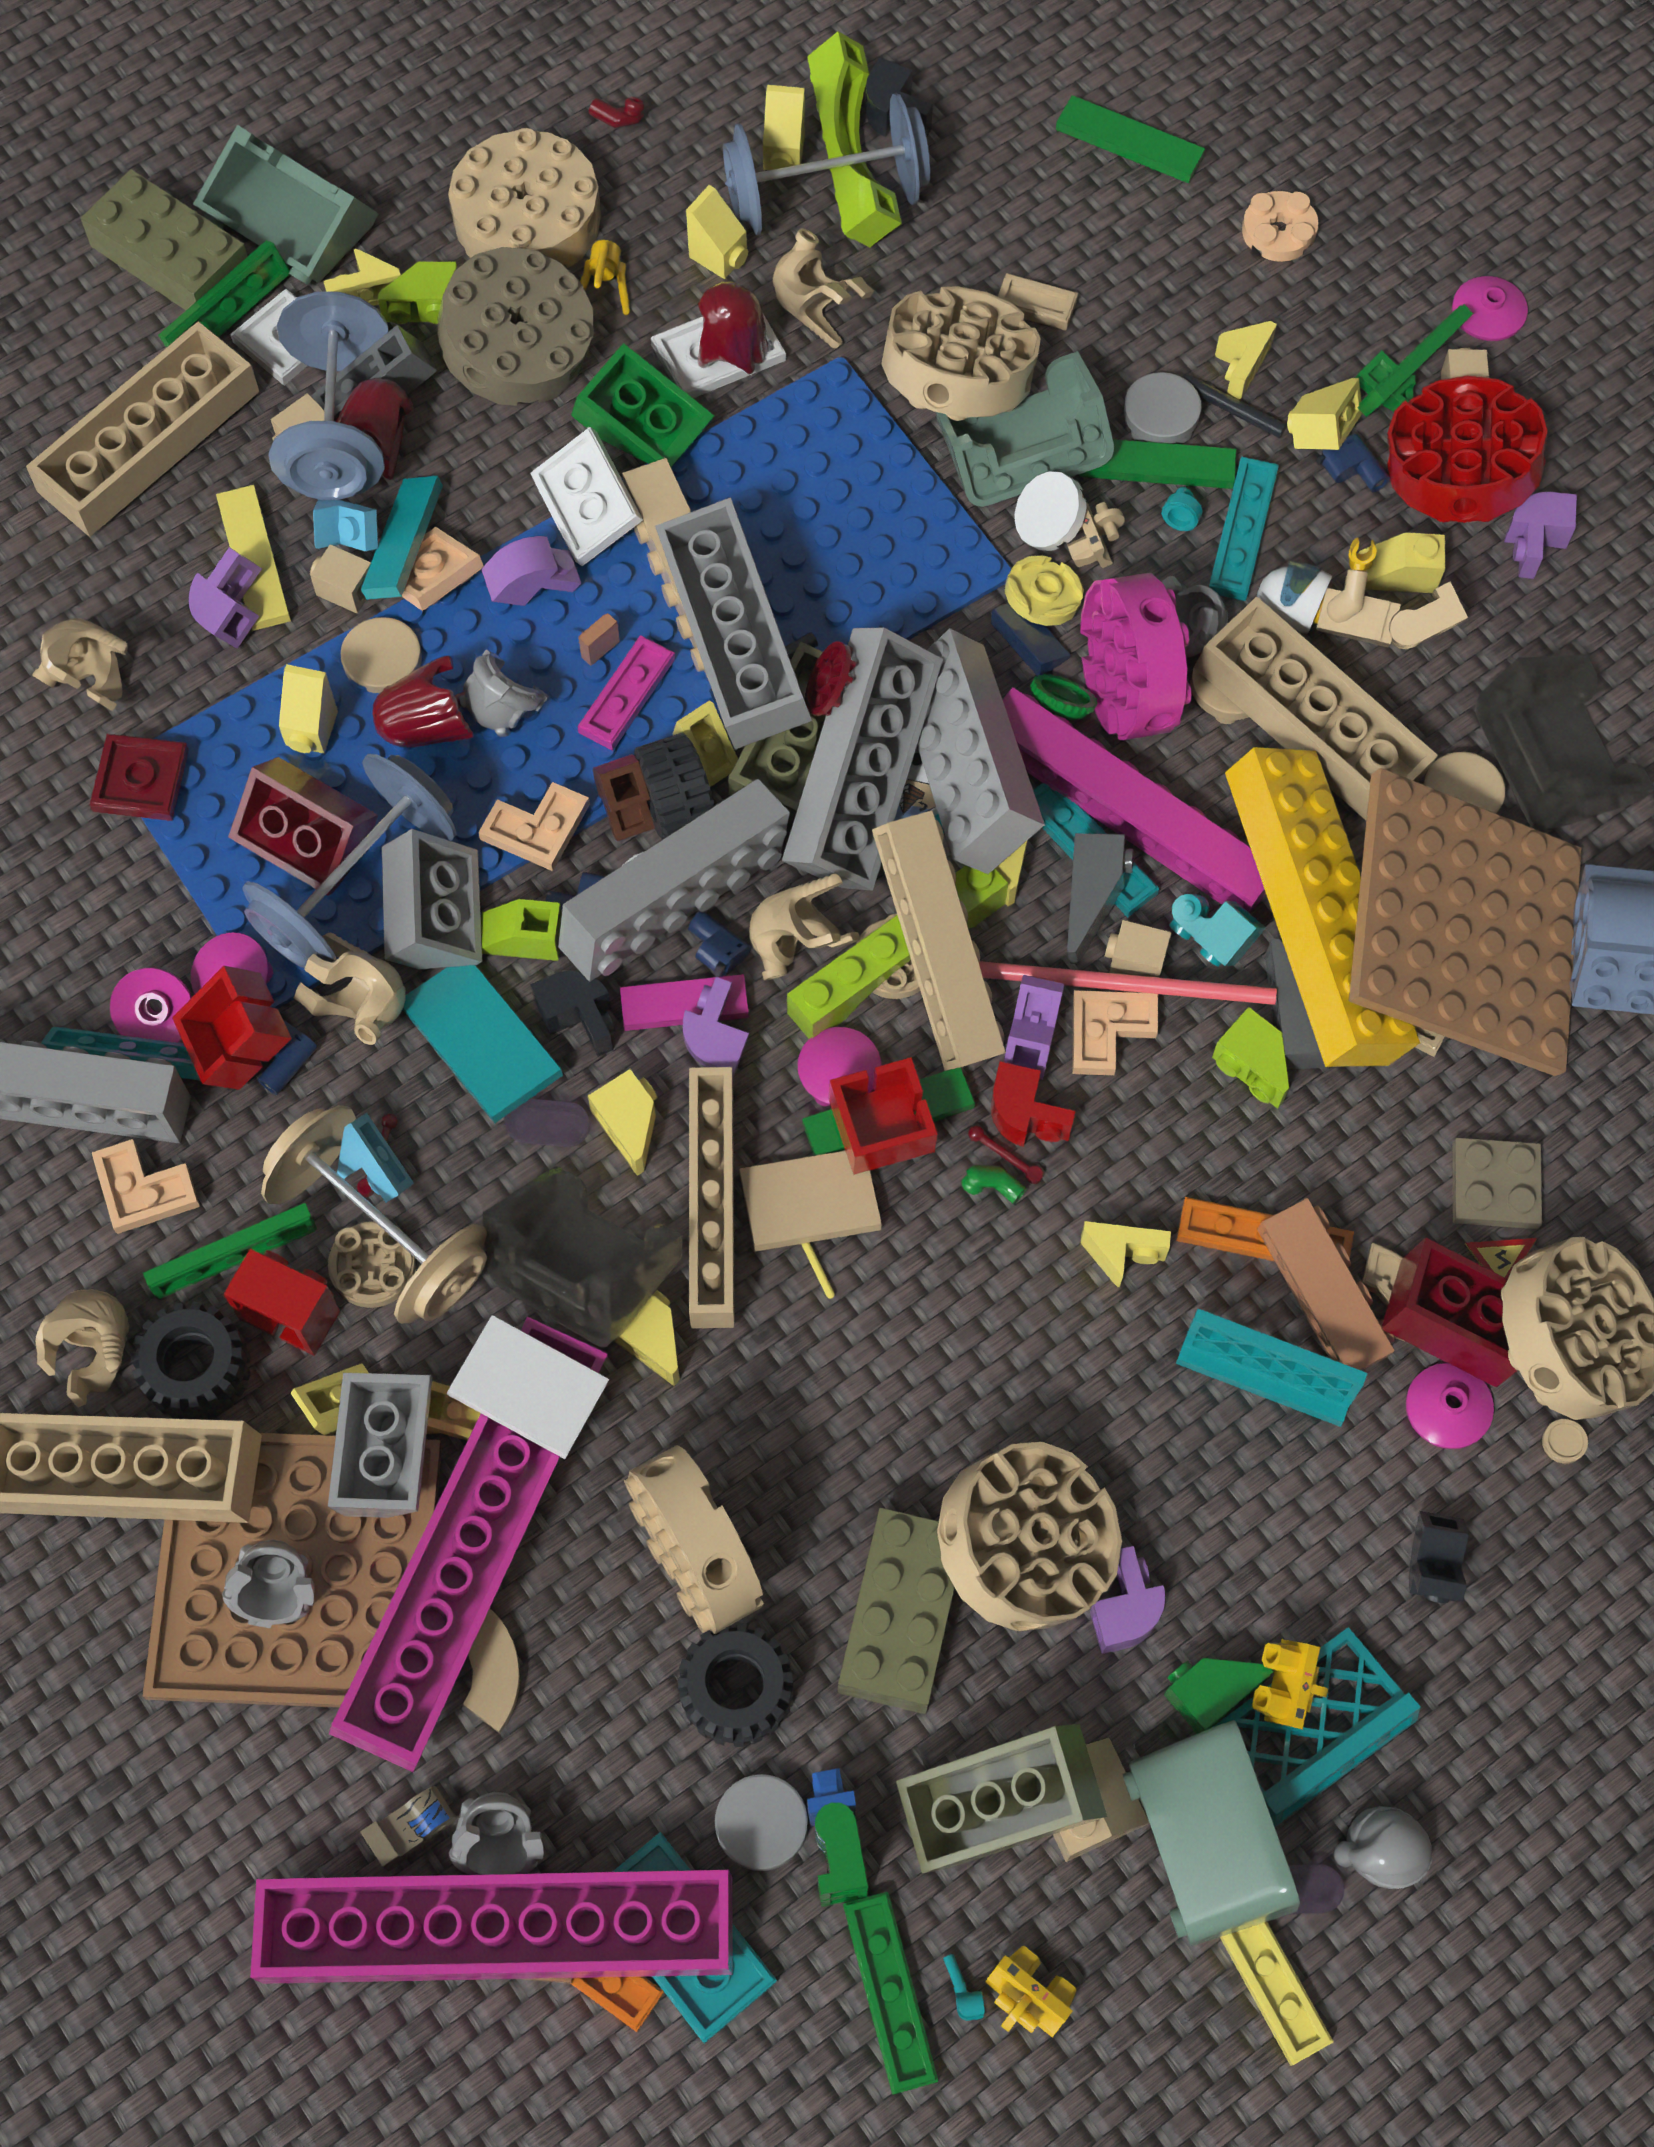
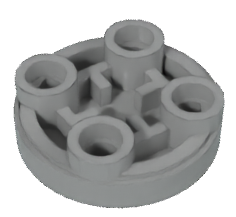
(1162, 408)
(761, 1822)

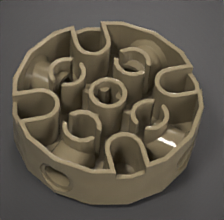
(515, 326)

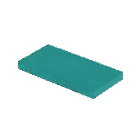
(481, 1039)
(705, 2000)

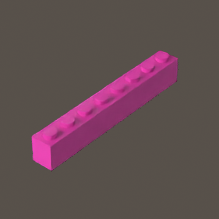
(1133, 804)

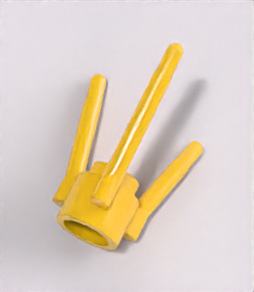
(604, 265)

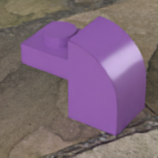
(1541, 521)
(525, 568)
(217, 599)
(1034, 1023)
(706, 1038)
(1131, 1617)

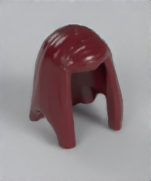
(732, 327)
(379, 411)
(418, 712)

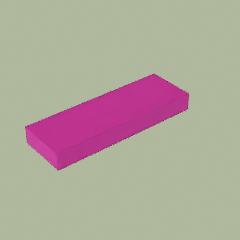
(626, 693)
(666, 1002)

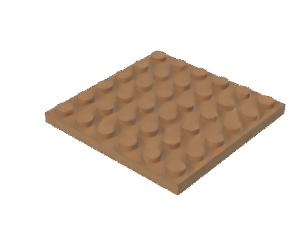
(1465, 923)
(356, 1564)

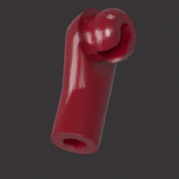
(618, 117)

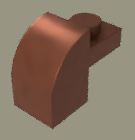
(624, 796)

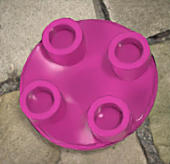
(229, 950)
(834, 1055)

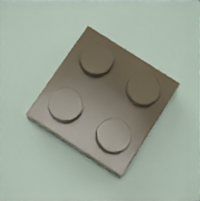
(1497, 1183)

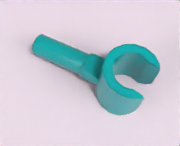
(969, 2005)

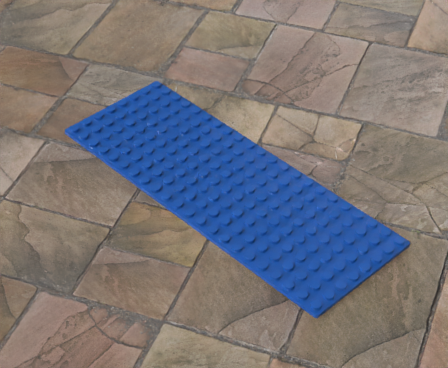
(843, 539)

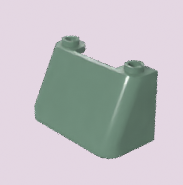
(284, 203)
(1046, 432)
(1213, 1834)

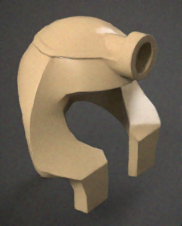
(807, 290)
(78, 651)
(793, 918)
(371, 998)
(91, 1321)

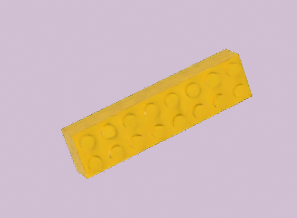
(1313, 899)

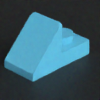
(344, 524)
(367, 1149)

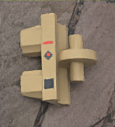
(1092, 547)

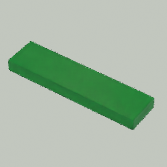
(1130, 139)
(233, 294)
(1414, 360)
(1169, 464)
(945, 1095)
(229, 1251)
(890, 1993)

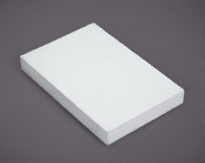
(679, 356)
(586, 496)
(528, 1387)

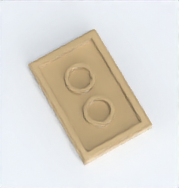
(808, 1201)

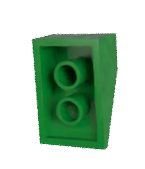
(640, 409)

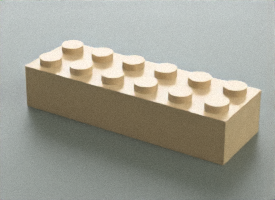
(143, 428)
(1310, 703)
(127, 1467)

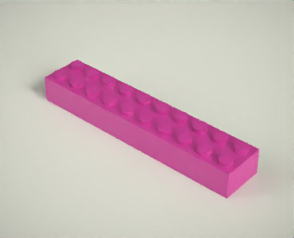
(450, 1582)
(493, 1927)

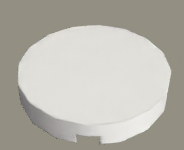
(1050, 511)

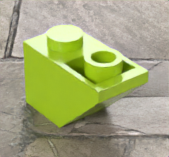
(416, 293)
(522, 930)
(1255, 1055)

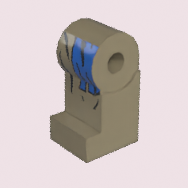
(409, 1828)

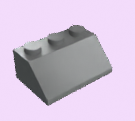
(431, 902)
(380, 1444)

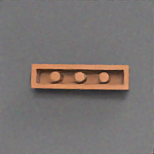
(1324, 1286)

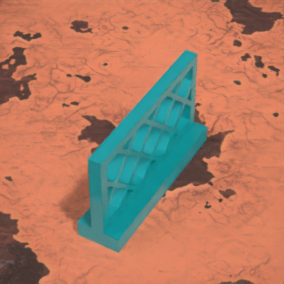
(1270, 1367)
(1347, 1748)

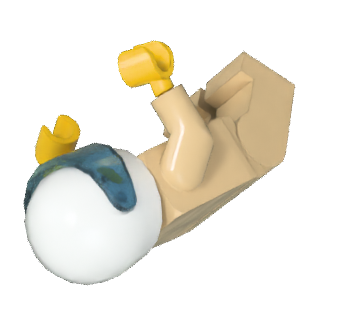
(1303, 598)

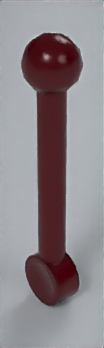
(388, 1122)
(1033, 1174)

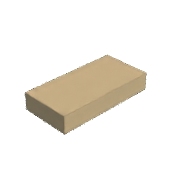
(1039, 301)

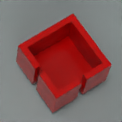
(231, 1028)
(882, 1124)
(272, 1294)

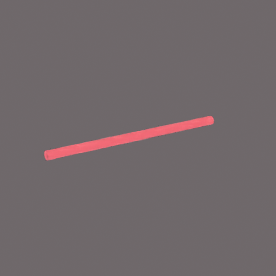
(1132, 983)

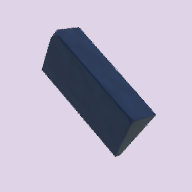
(1029, 640)

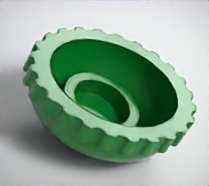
(1063, 697)

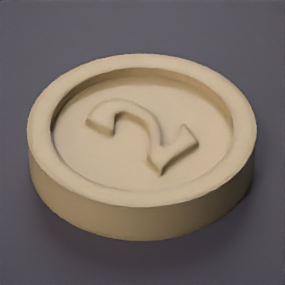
(1565, 1441)

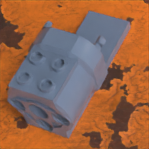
(1614, 940)

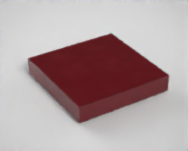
(139, 777)

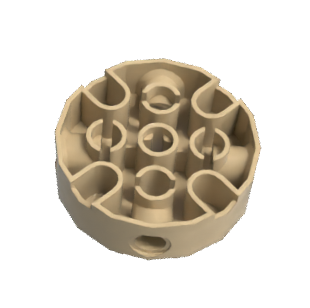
(526, 195)
(960, 352)
(1580, 1328)
(1029, 1537)
(694, 1540)

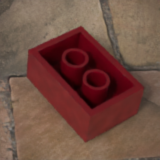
(1451, 1311)

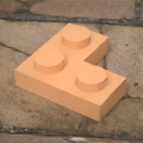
(539, 836)
(1102, 1018)
(138, 1198)

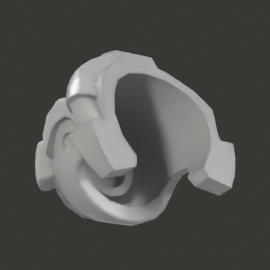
(1200, 611)
(495, 699)
(269, 1584)
(495, 1837)

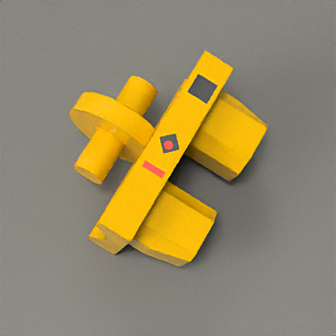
(1291, 1685)
(1026, 1998)

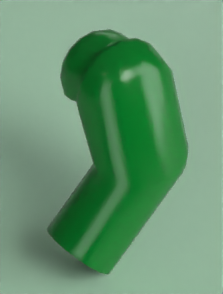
(993, 1177)

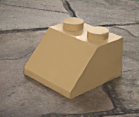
(1122, 1813)

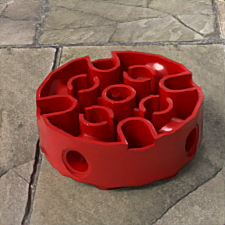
(1466, 449)

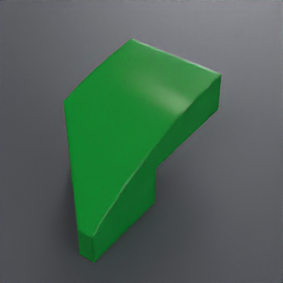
(1376, 371)

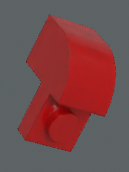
(1017, 1113)

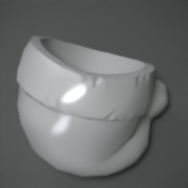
(1386, 1848)

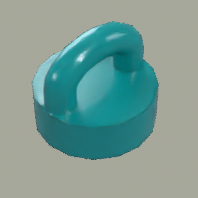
(1182, 510)

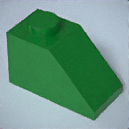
(1212, 1689)

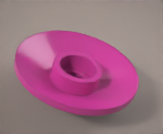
(1490, 319)
(132, 1009)
(1439, 1422)

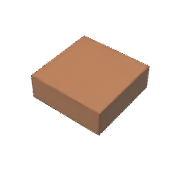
(599, 639)

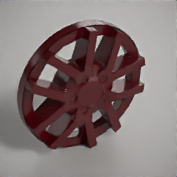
(829, 679)

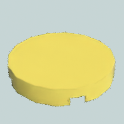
(1043, 590)

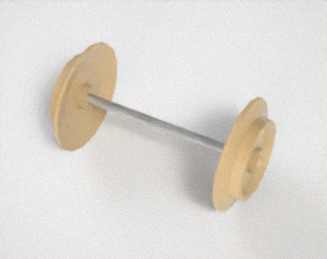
(306, 1154)

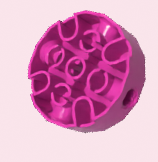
(1135, 655)

